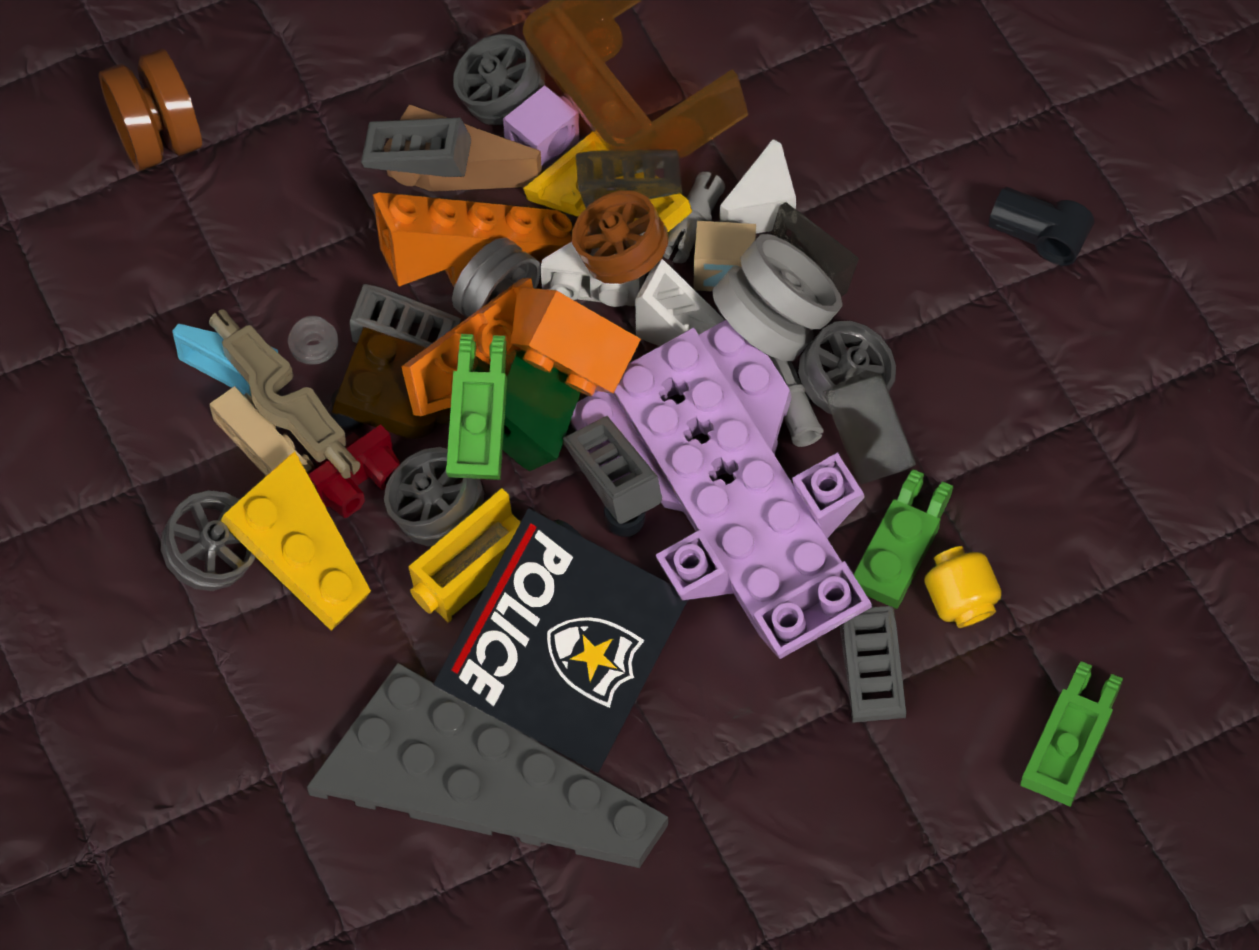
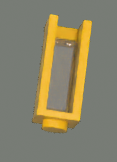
(464, 558)

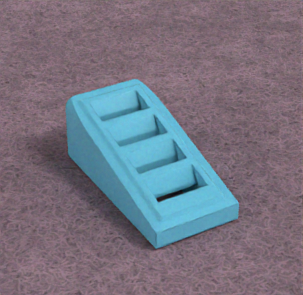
(205, 353)

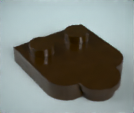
(376, 387)

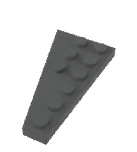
(471, 772)

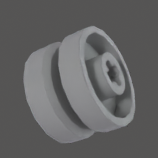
(777, 297)

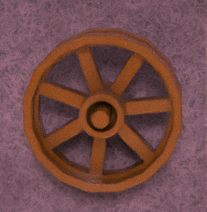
(610, 226)

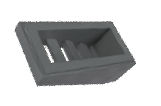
(447, 151)
(392, 305)
(627, 495)
(867, 632)

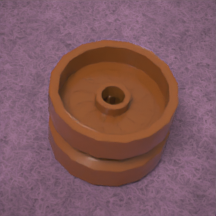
(156, 107)

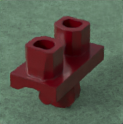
(376, 461)

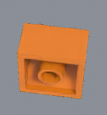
(572, 340)

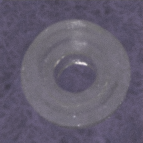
(308, 330)

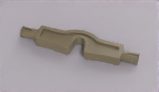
(298, 411)

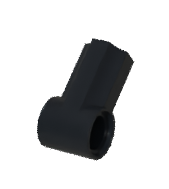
(1054, 229)

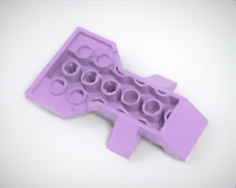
(760, 530)

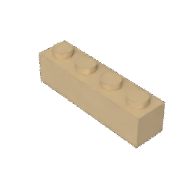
(253, 433)

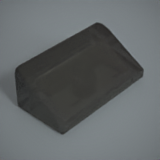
(869, 427)

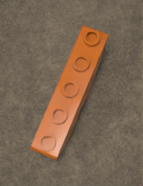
(444, 234)

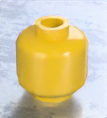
(963, 587)

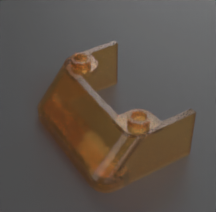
(574, 43)

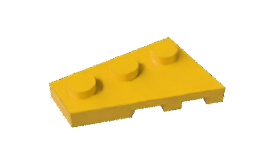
(559, 187)
(298, 542)

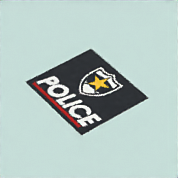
(561, 640)

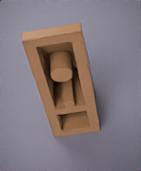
(490, 165)

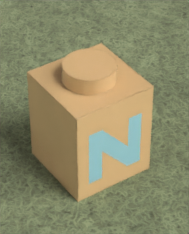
(718, 250)

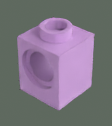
(544, 124)

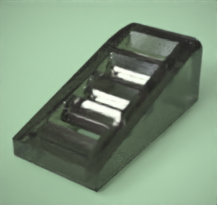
(599, 169)
(818, 245)

